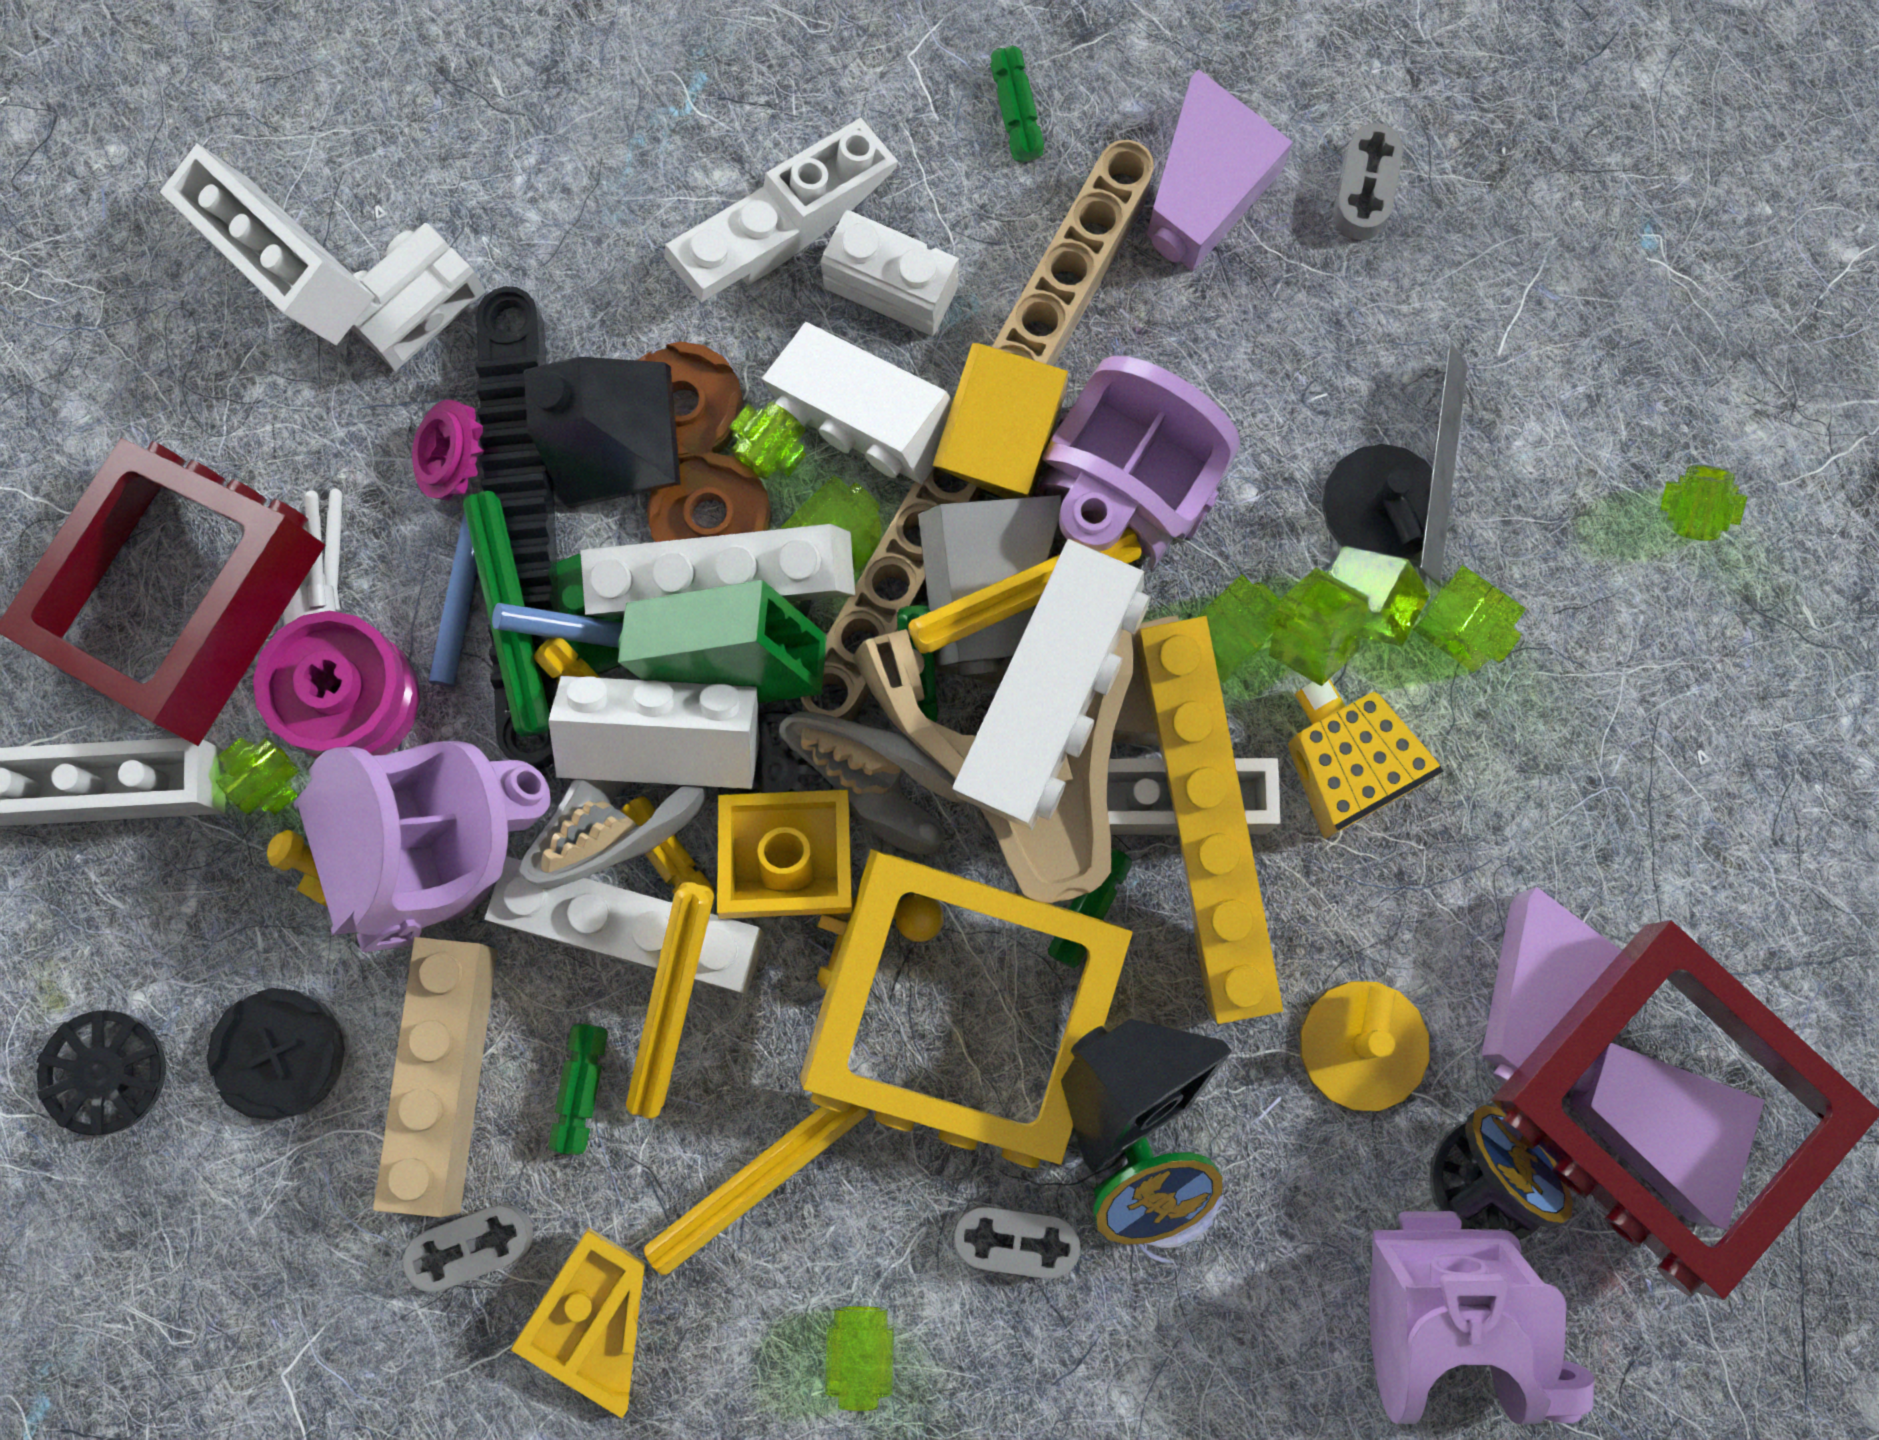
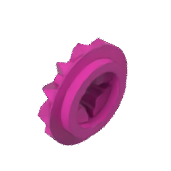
(446, 449)

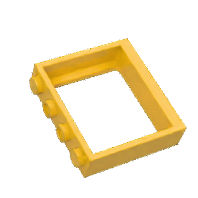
(826, 1060)

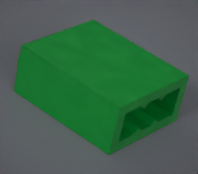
(725, 637)

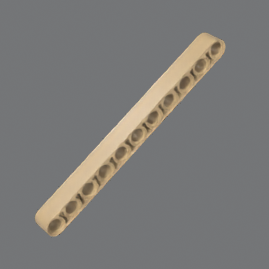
(1042, 300)

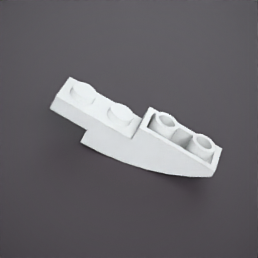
(785, 215)

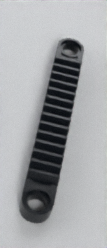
(519, 480)

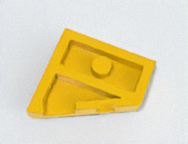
(589, 1322)

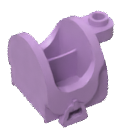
(1137, 456)
(412, 834)
(1468, 1300)

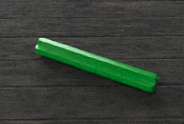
(501, 585)

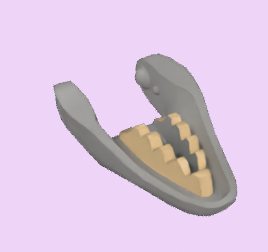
(870, 768)
(594, 835)

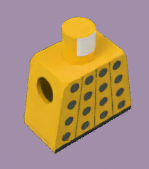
(1355, 756)

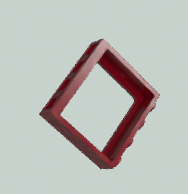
(228, 622)
(1536, 1114)

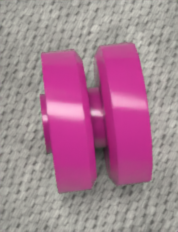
(336, 685)

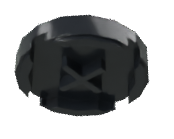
(276, 1054)

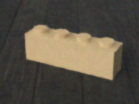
(436, 1078)

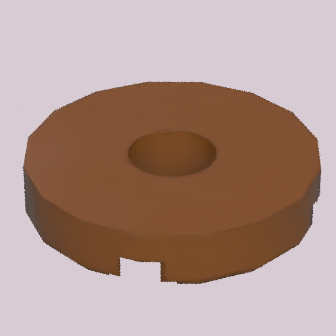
(719, 394)
(704, 479)

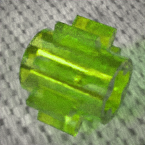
(768, 440)
(1703, 502)
(257, 775)

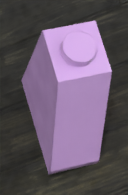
(1213, 171)
(1540, 976)
(1672, 1128)

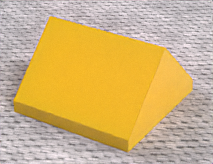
(1001, 421)
(784, 854)

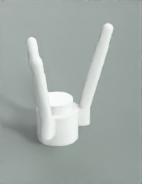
(319, 590)

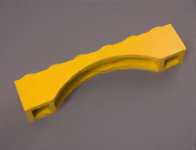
(1209, 820)

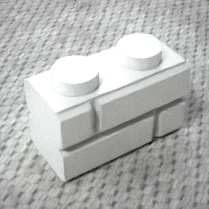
(889, 272)
(416, 294)

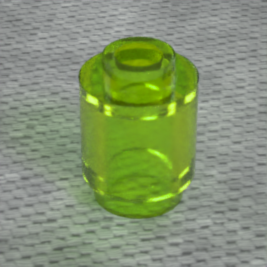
(859, 1357)

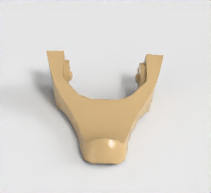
(1060, 854)

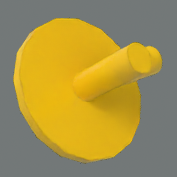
(1364, 1046)

